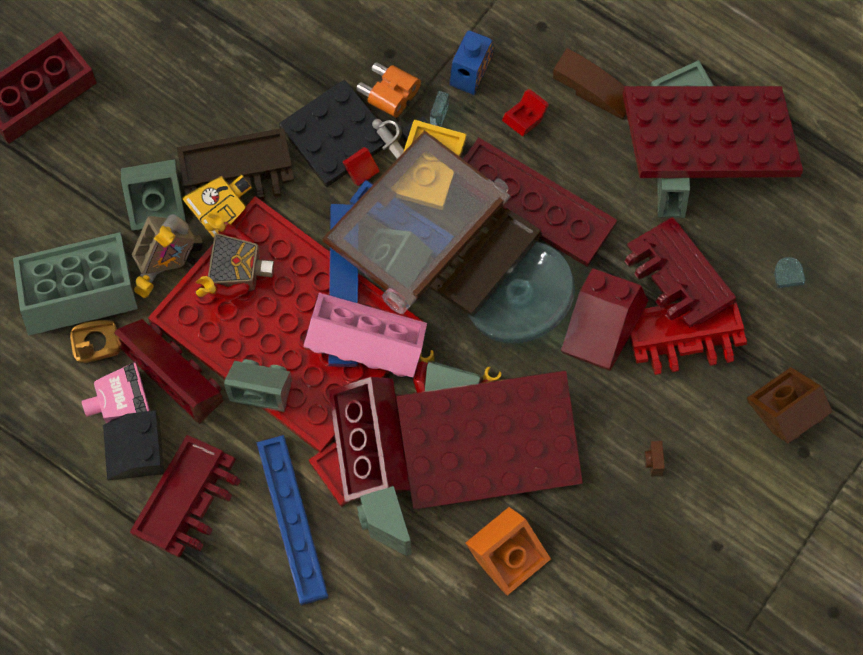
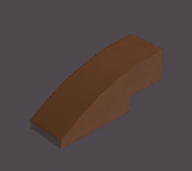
(590, 83)

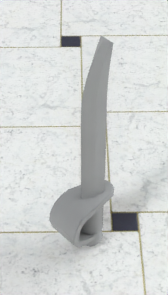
(390, 140)

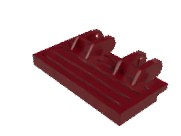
(681, 273)
(183, 493)

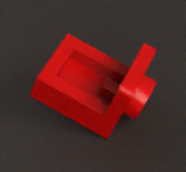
(526, 113)

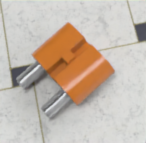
(393, 90)

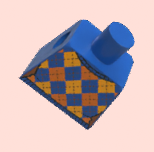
(474, 56)

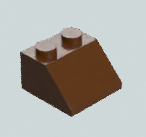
(790, 404)

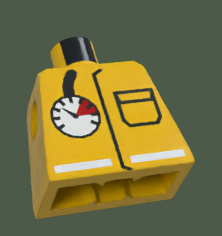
(220, 198)

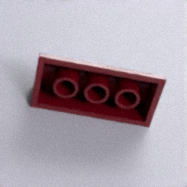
(169, 369)
(368, 437)

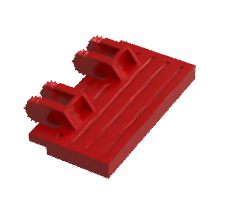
(660, 335)

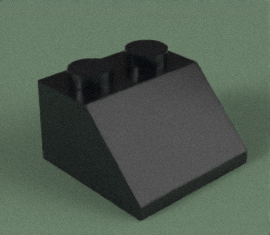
(133, 446)

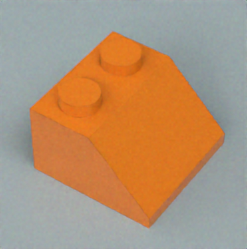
(508, 550)

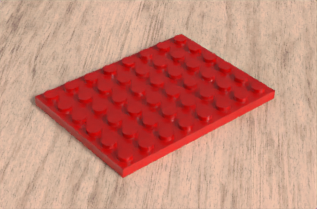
(270, 321)

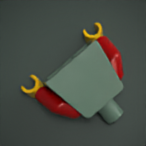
(434, 375)

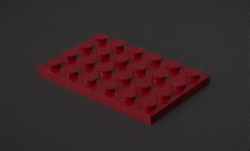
(711, 132)
(489, 439)

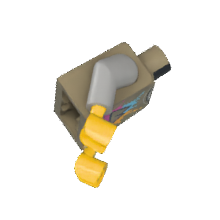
(162, 247)

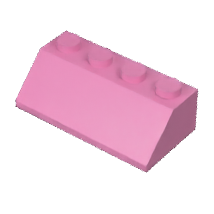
(365, 335)

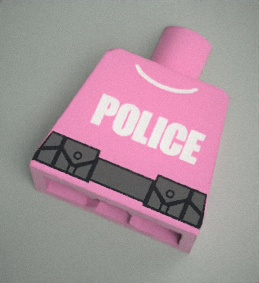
(118, 394)

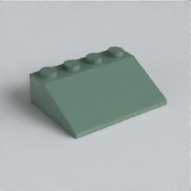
(74, 284)

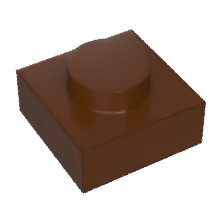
(654, 458)

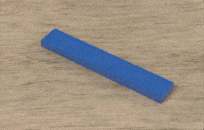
(342, 277)
(292, 520)

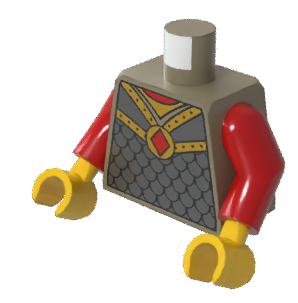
(233, 262)

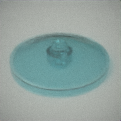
(529, 299)

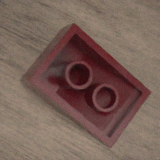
(603, 319)

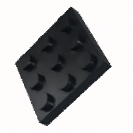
(332, 131)

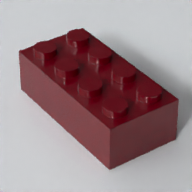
(41, 85)

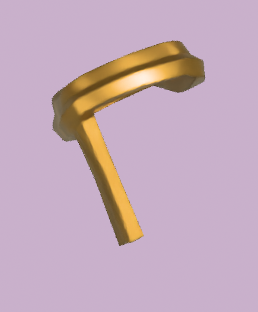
(84, 351)

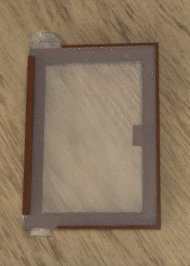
(416, 220)

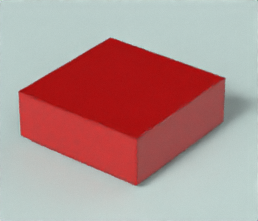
(361, 166)

